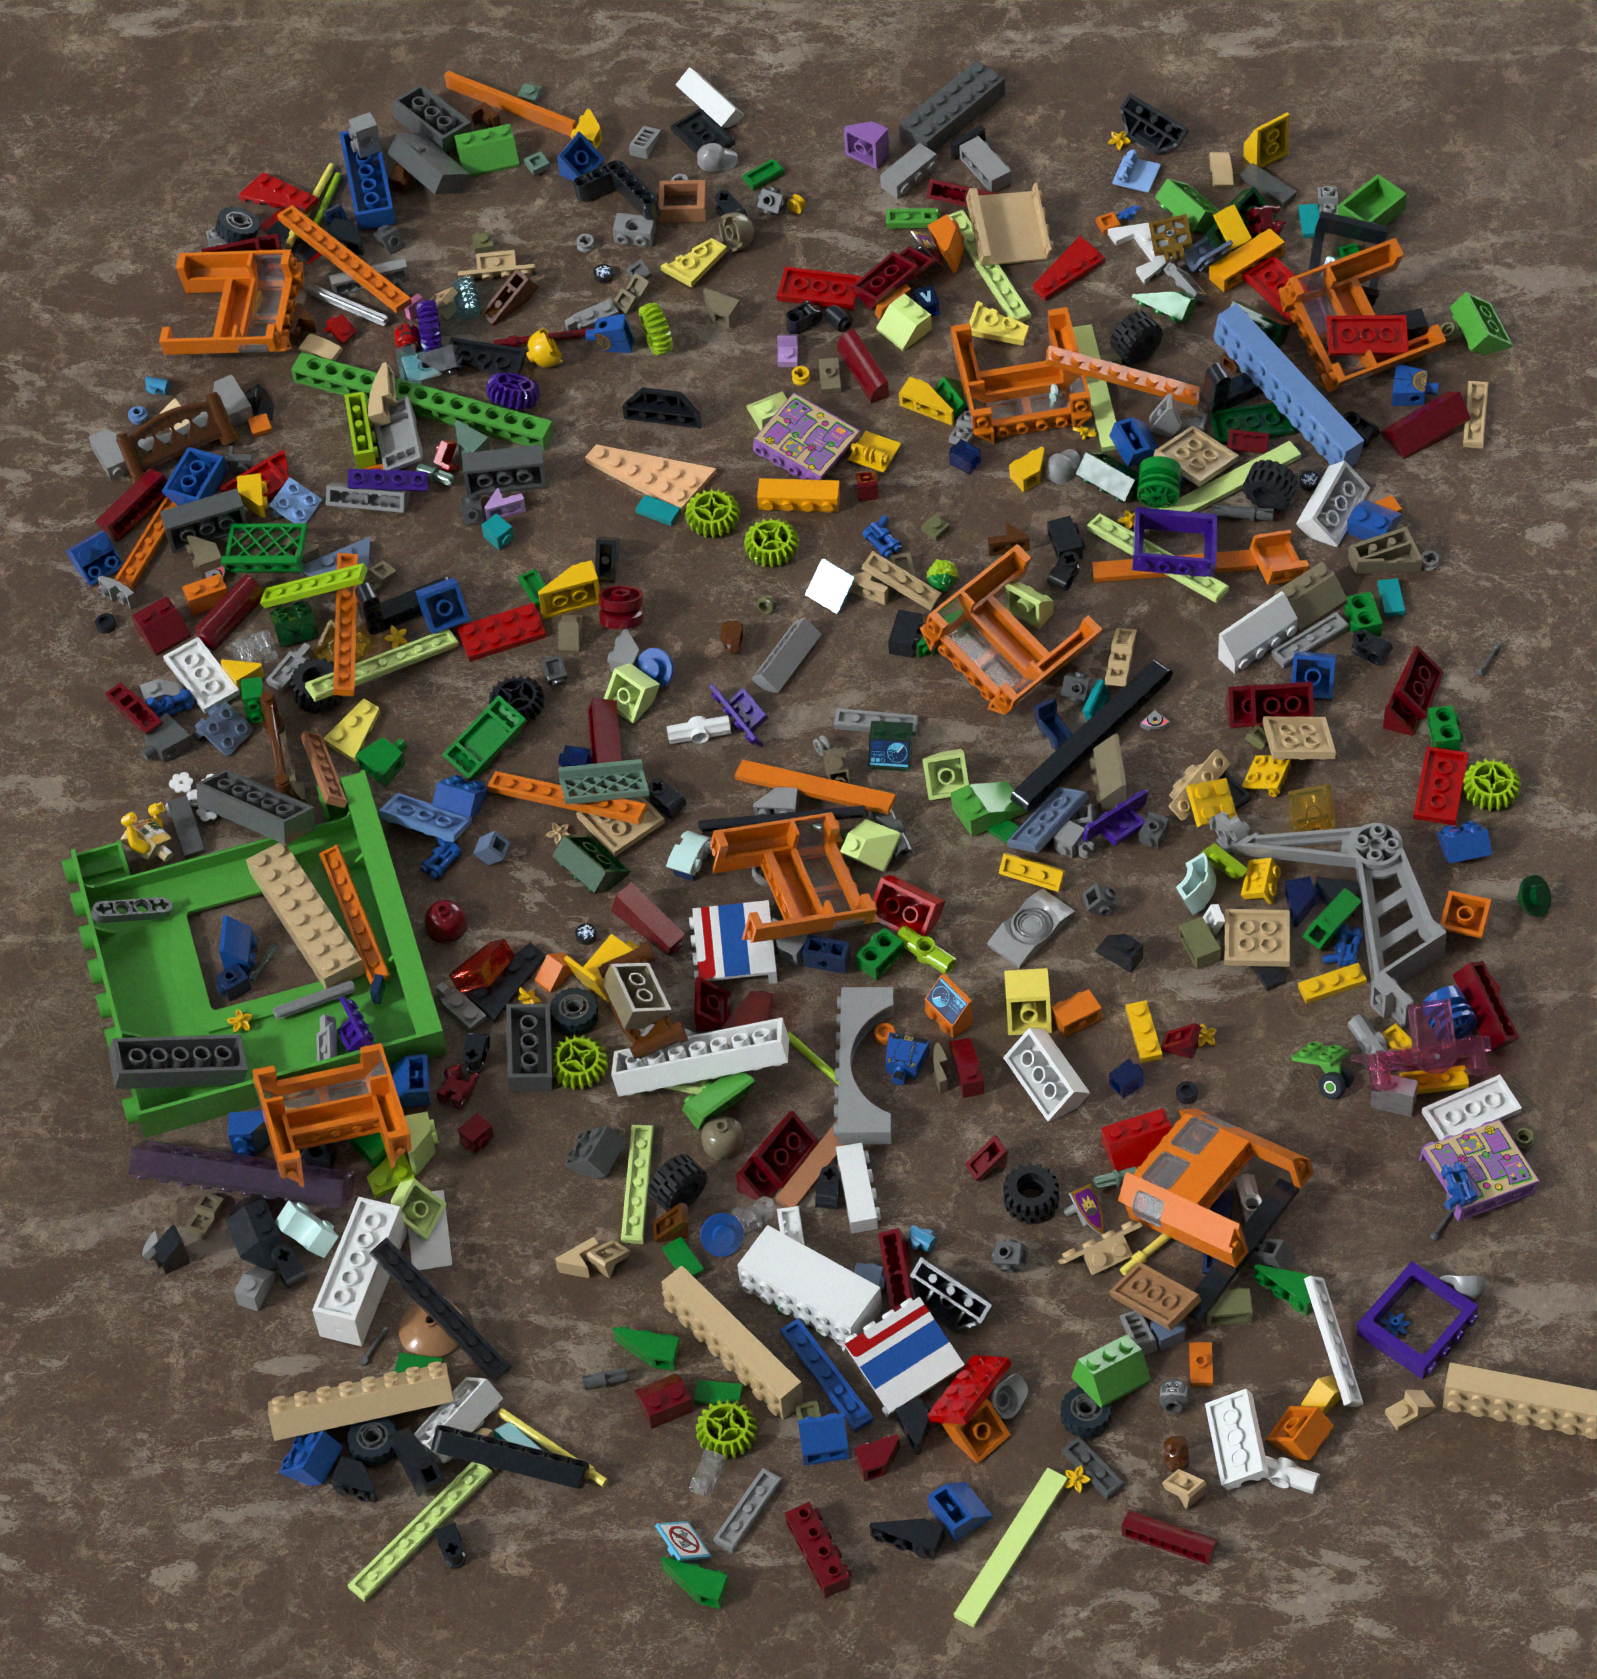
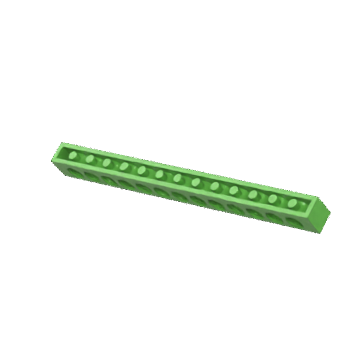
(427, 401)

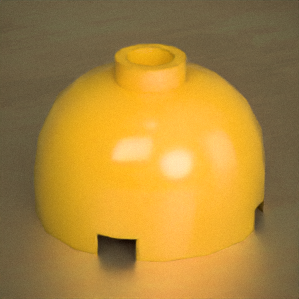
(543, 350)

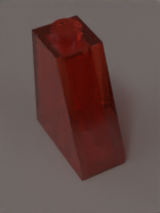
(483, 966)
(753, 1009)

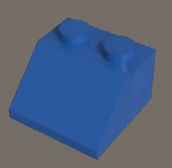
(1371, 520)
(1315, 668)
(237, 944)
(248, 1132)

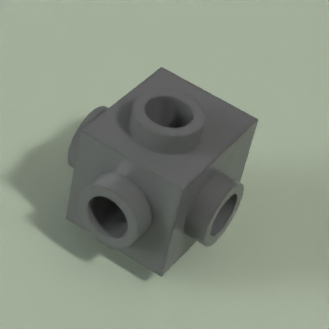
(772, 200)
(1071, 683)
(1100, 899)
(1010, 1255)

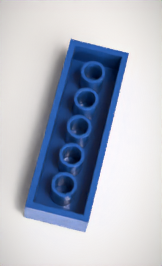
(368, 187)

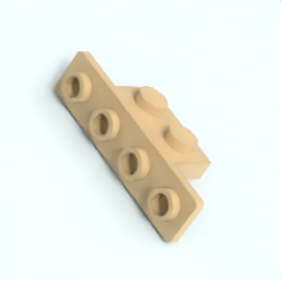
(497, 264)
(1208, 771)
(1105, 1251)

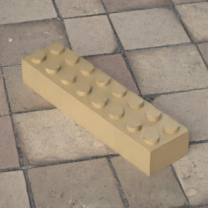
(305, 916)
(732, 1343)
(1521, 1400)
(359, 1401)

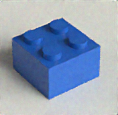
(442, 605)

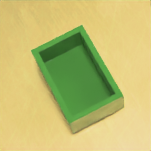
(1374, 202)

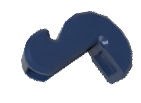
(1050, 723)

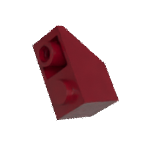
(877, 1457)

